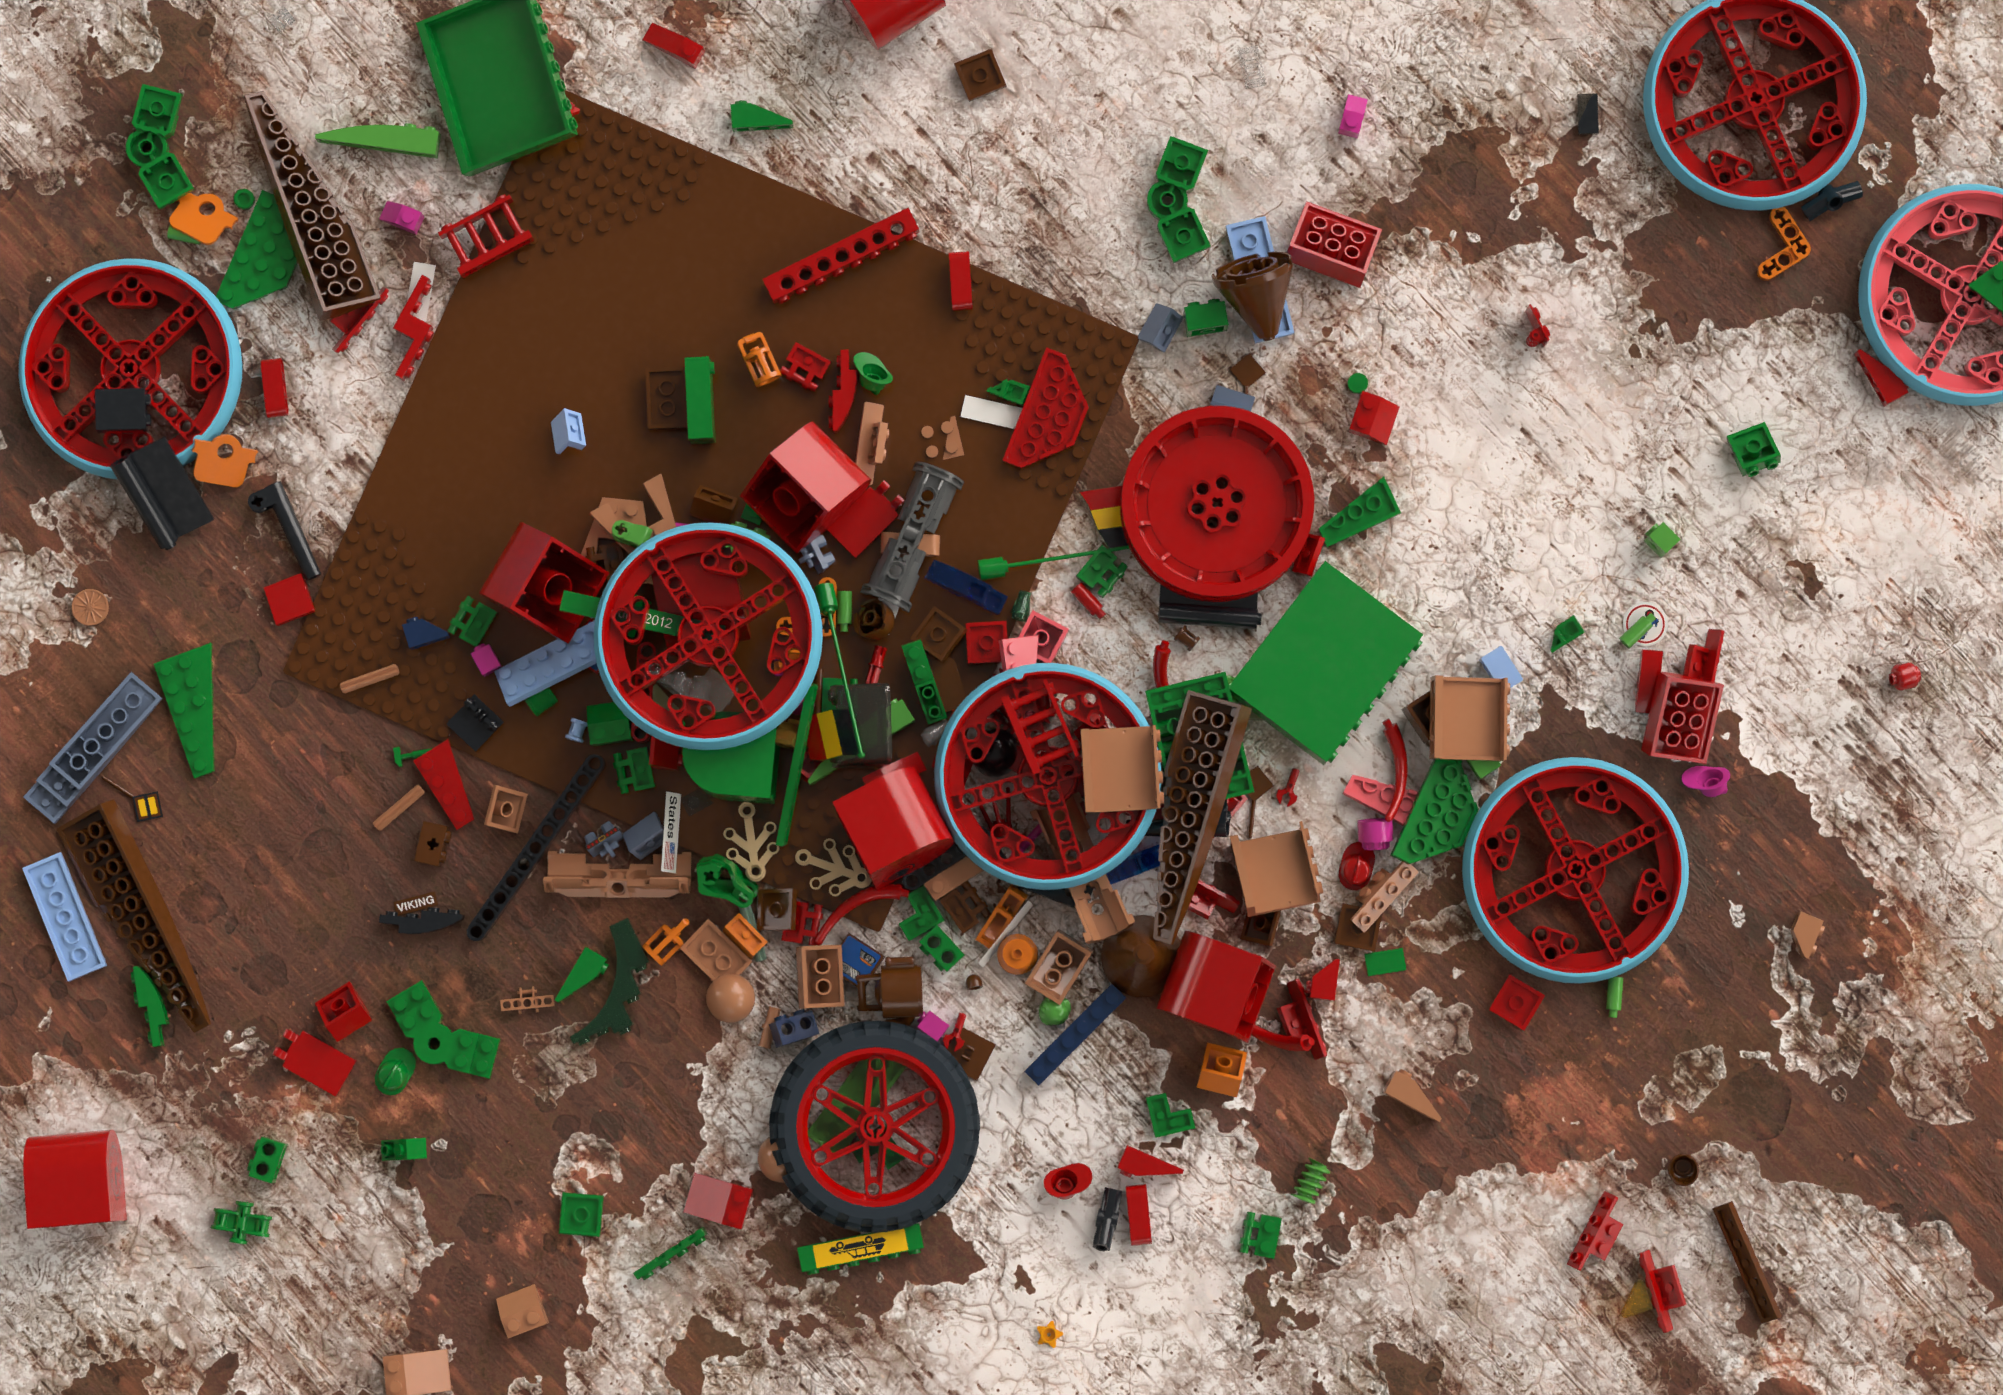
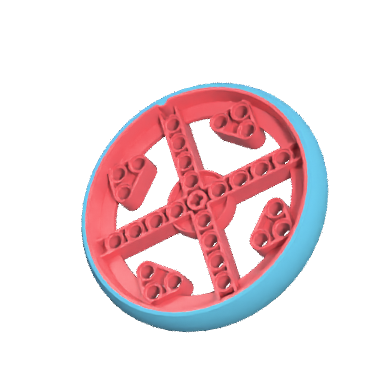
(1873, 295)

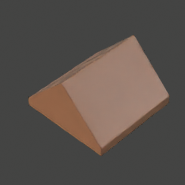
(505, 809)

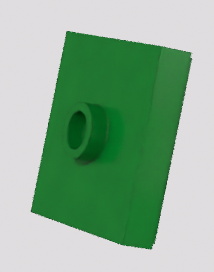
(581, 1214)

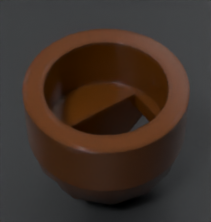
(973, 982)

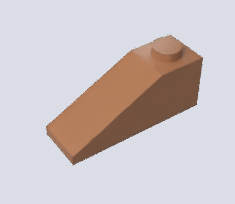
(952, 878)

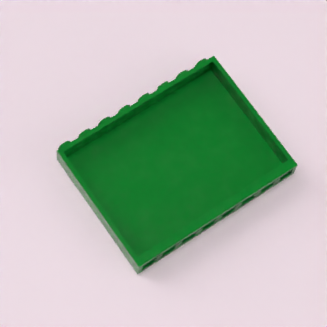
(496, 81)
(1325, 663)

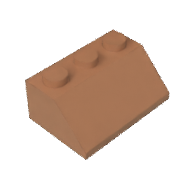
(820, 976)

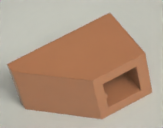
(1805, 932)

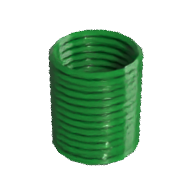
(541, 701)

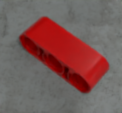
(960, 281)
(274, 387)
(1138, 1215)

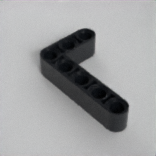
(939, 866)

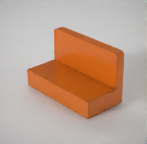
(744, 936)

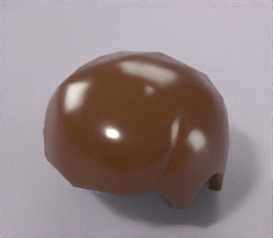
(1683, 1169)

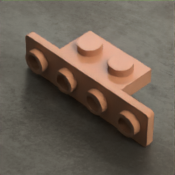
(871, 439)
(1381, 893)

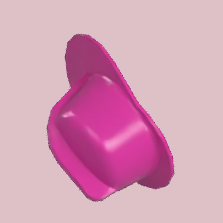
(1709, 780)

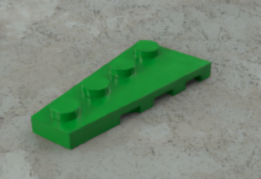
(1366, 511)

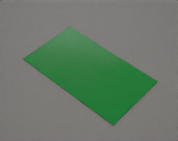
(1385, 962)

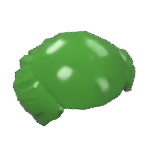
(1053, 1013)

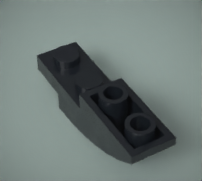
(430, 920)

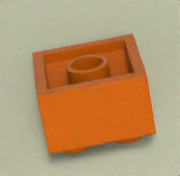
(1222, 1070)

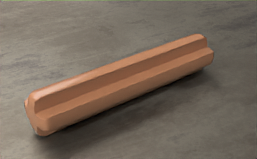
(369, 678)
(399, 807)

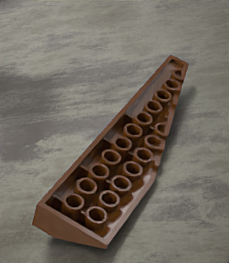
(315, 223)
(1194, 794)
(132, 902)

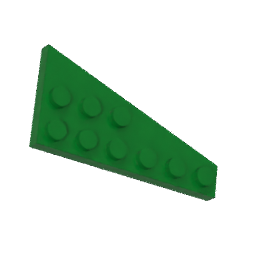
(189, 694)

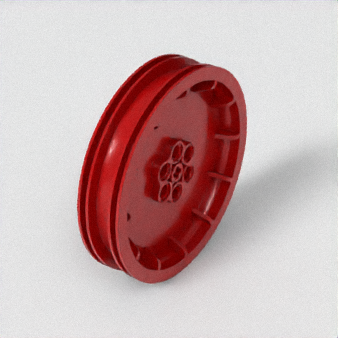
(1256, 464)

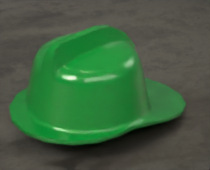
(872, 372)
(395, 1071)

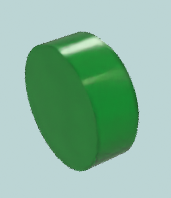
(244, 199)
(1357, 383)

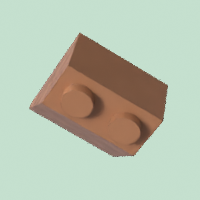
(521, 1311)

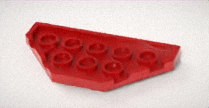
(1049, 415)

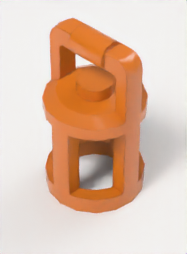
(758, 356)
(672, 935)

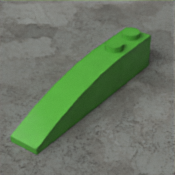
(387, 138)
(900, 719)

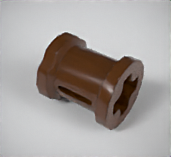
(1187, 638)

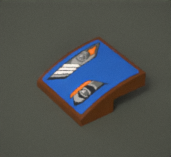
(858, 959)

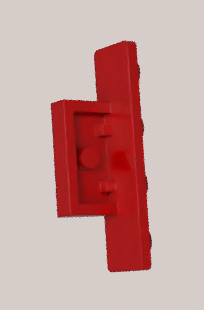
(351, 322)
(1702, 661)
(1207, 896)
(1299, 1020)
(1598, 1234)
(1664, 1288)

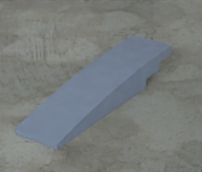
(92, 748)

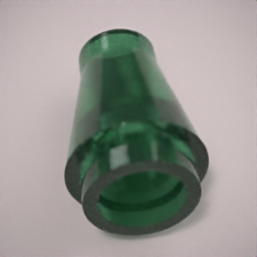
(1021, 607)

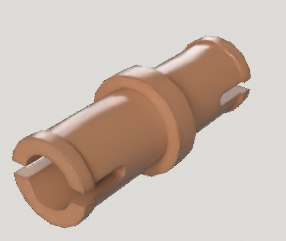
(766, 1037)

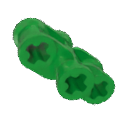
(241, 1222)

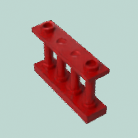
(485, 255)
(1021, 724)

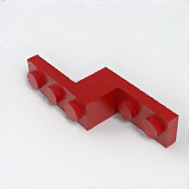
(414, 328)

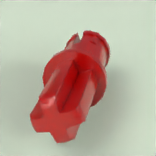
(876, 664)

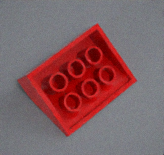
(1333, 244)
(1682, 718)

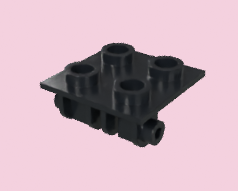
(475, 722)

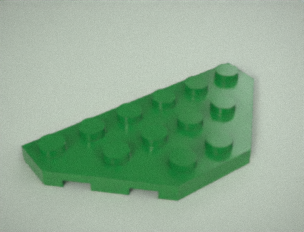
(262, 258)
(1438, 815)

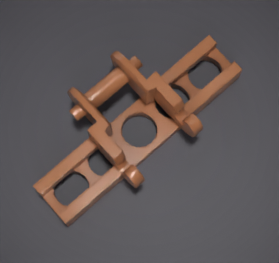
(520, 1001)

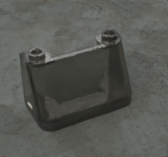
(873, 719)

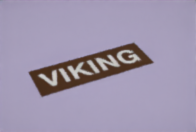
(416, 903)

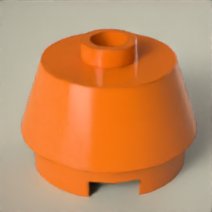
(1017, 954)

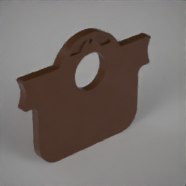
(947, 682)

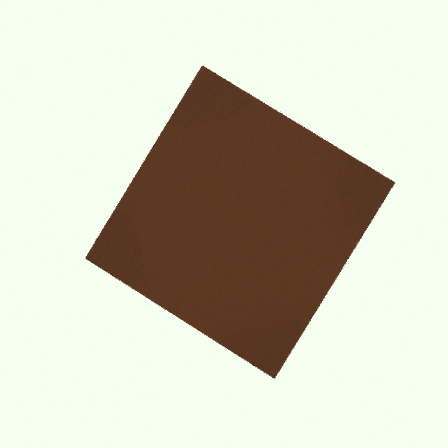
(631, 268)

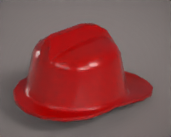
(1356, 866)
(1068, 1180)

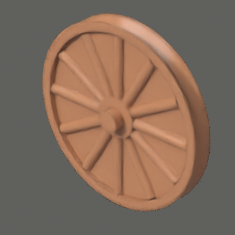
(90, 607)

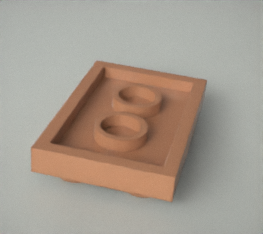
(715, 952)

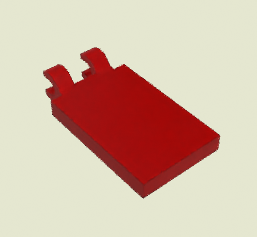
(866, 519)
(316, 1061)

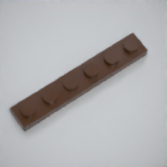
(1747, 1262)

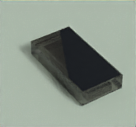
(1587, 114)

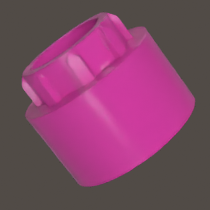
(1375, 833)

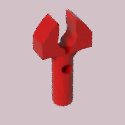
(1289, 788)
(956, 1033)

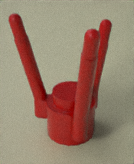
(998, 832)

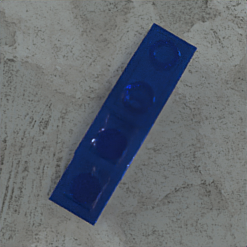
(966, 586)
(1135, 865)

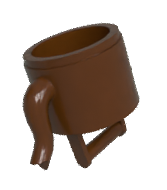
(896, 990)

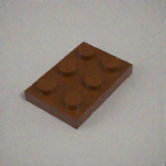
(666, 398)

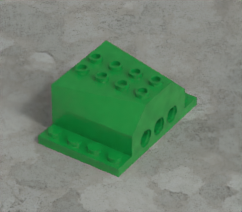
(1165, 711)

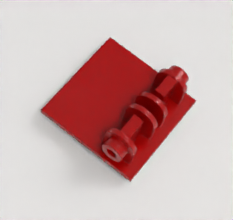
(1540, 333)

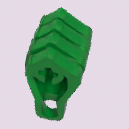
(709, 871)

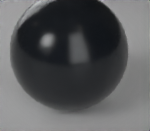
(1000, 756)

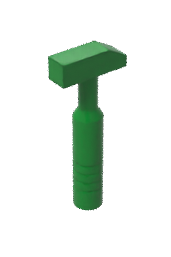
(414, 754)

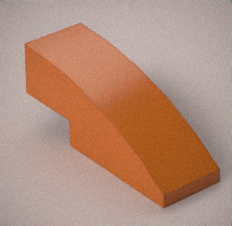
(1001, 916)

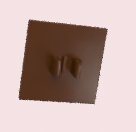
(973, 1054)

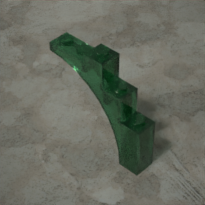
(614, 1013)

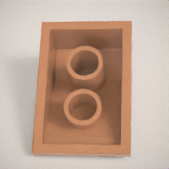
(1059, 966)
(1407, 1092)
(417, 1373)

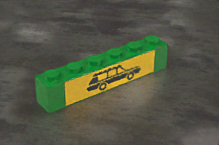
(860, 1247)

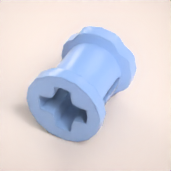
(576, 730)

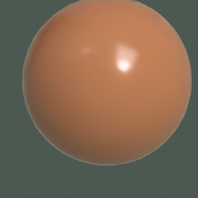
(730, 998)
(768, 1163)

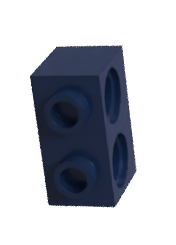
(795, 1031)

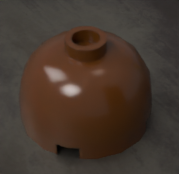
(874, 620)

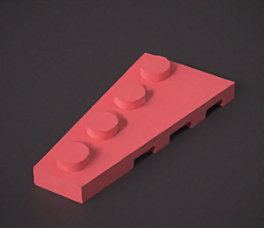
(1016, 653)
(1379, 796)

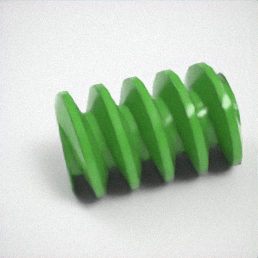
(1311, 1181)

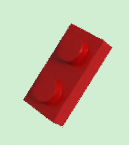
(1309, 555)

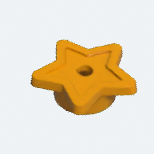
(1050, 1328)

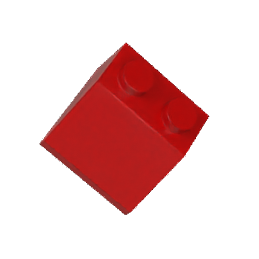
(1374, 418)
(1324, 983)
(343, 1011)

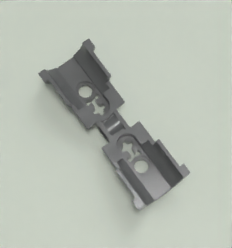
(900, 588)

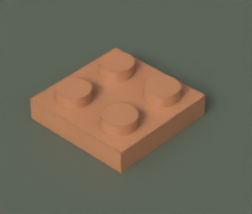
(953, 443)

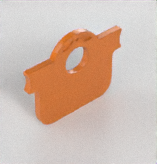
(201, 227)
(218, 470)

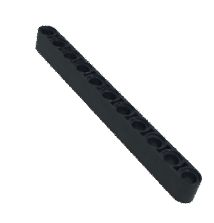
(527, 852)

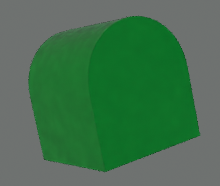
(737, 772)

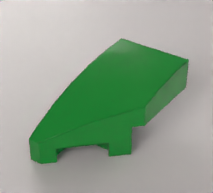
(1011, 391)
(1566, 633)

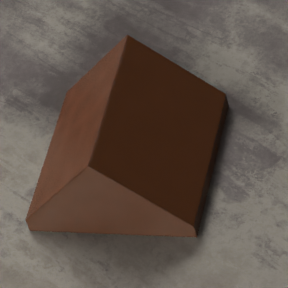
(1261, 928)

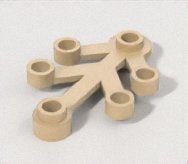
(752, 845)
(837, 869)

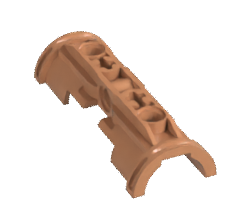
(574, 878)
(1114, 917)

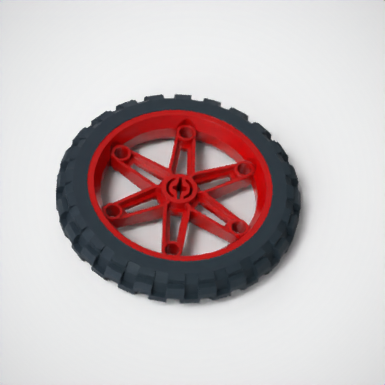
(958, 1126)

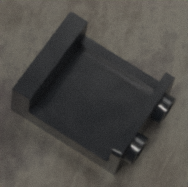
(122, 409)

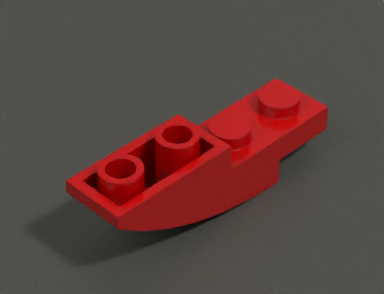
(843, 399)

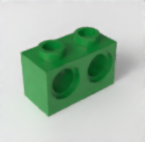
(945, 945)
(272, 1161)

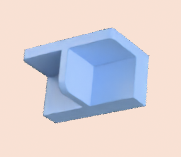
(568, 431)
(1500, 666)

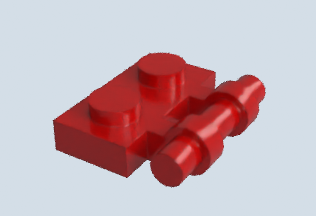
(808, 361)
(802, 914)

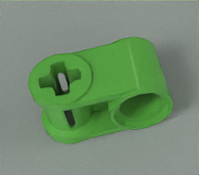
(633, 535)

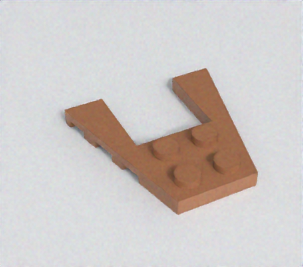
(657, 493)
(626, 510)

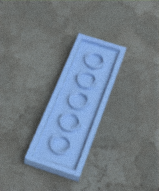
(1254, 238)
(547, 665)
(64, 916)

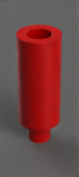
(1088, 600)

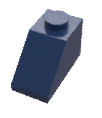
(422, 633)

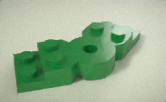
(154, 124)
(1176, 177)
(460, 1049)

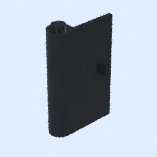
(161, 492)
(1183, 610)

